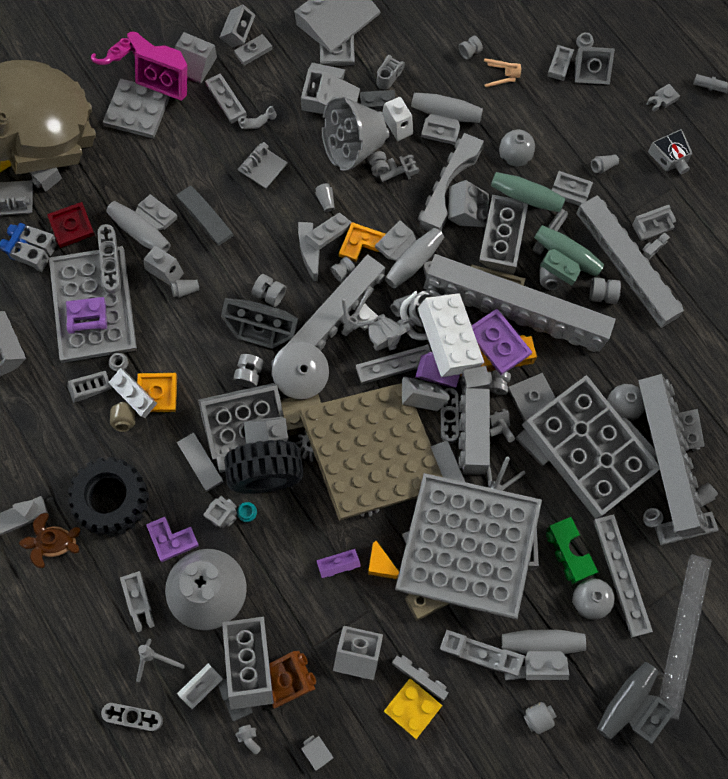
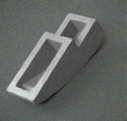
(309, 253)

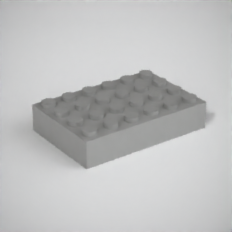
(591, 447)

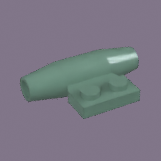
(528, 192)
(566, 256)

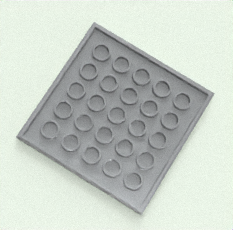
(469, 546)

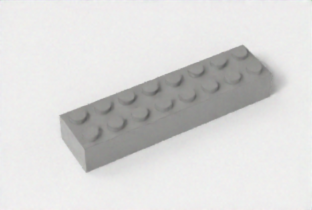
(672, 456)

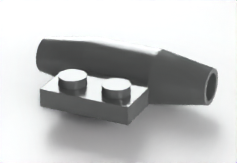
(634, 706)

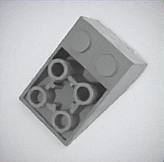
(322, 87)

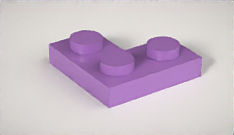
(169, 544)

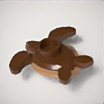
(49, 541)

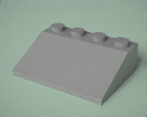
(334, 20)
(225, 414)

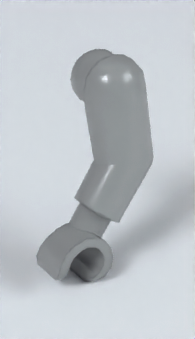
(255, 123)

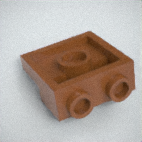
(290, 678)

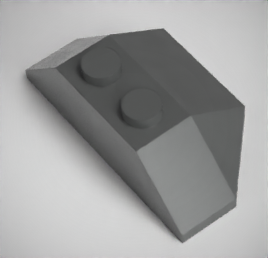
(258, 322)

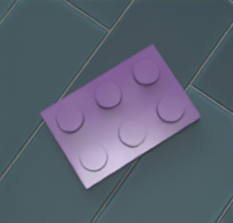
(500, 342)

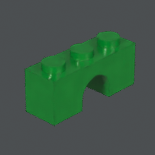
(576, 567)

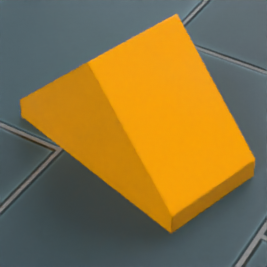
(380, 563)

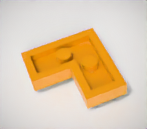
(359, 237)

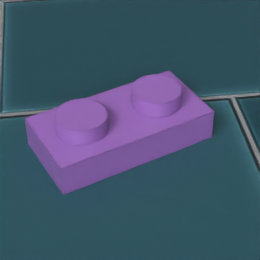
(338, 563)

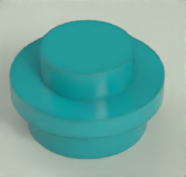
(247, 512)

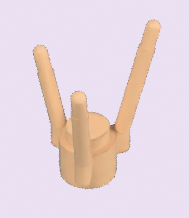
(512, 70)

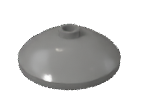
(291, 379)

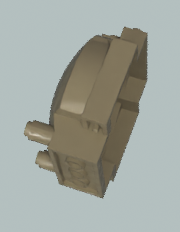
(41, 117)

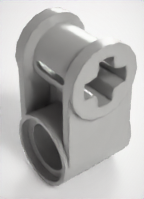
(389, 72)

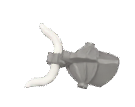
(388, 332)

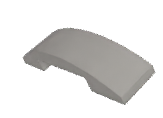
(482, 654)

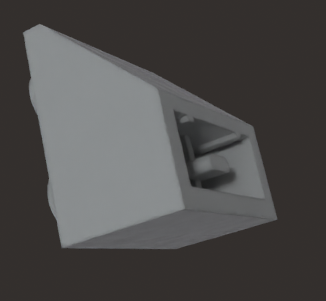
(468, 205)

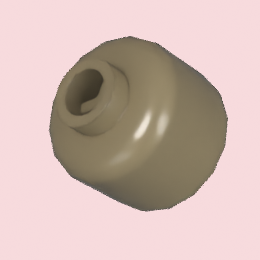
(122, 417)

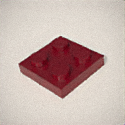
(71, 224)

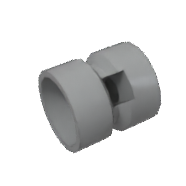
(604, 290)
(271, 291)
(248, 370)

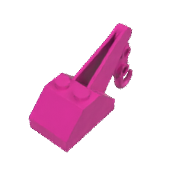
(155, 66)

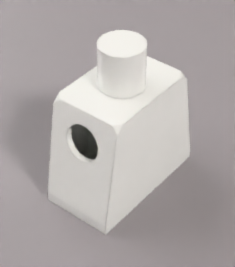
(395, 114)

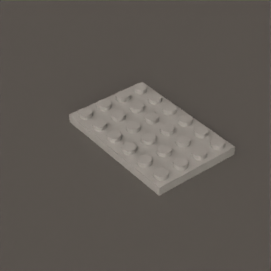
(80, 278)

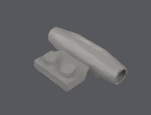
(444, 115)
(144, 222)
(408, 252)
(545, 651)

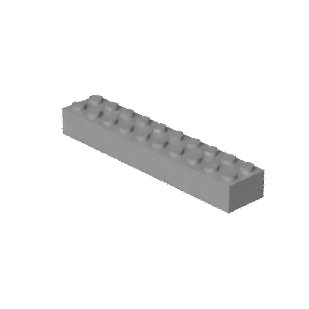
(520, 303)

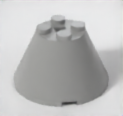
(351, 132)
(209, 604)

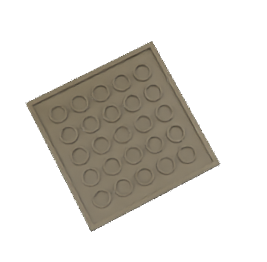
(369, 450)

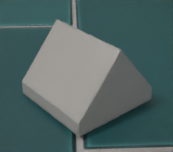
(26, 509)

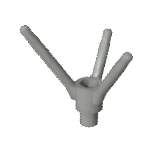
(351, 322)
(496, 485)
(148, 654)

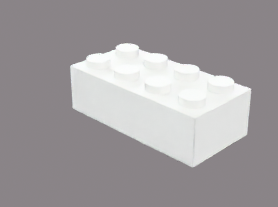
(450, 334)

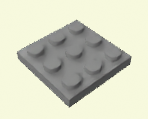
(136, 109)

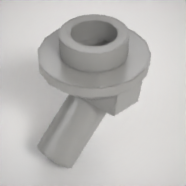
(245, 735)

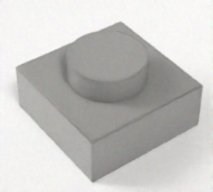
(217, 513)

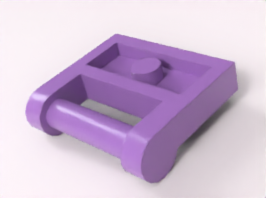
(83, 310)

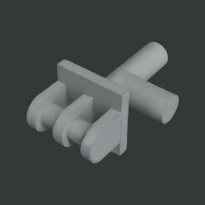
(401, 169)
(499, 424)

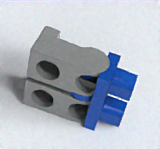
(29, 245)

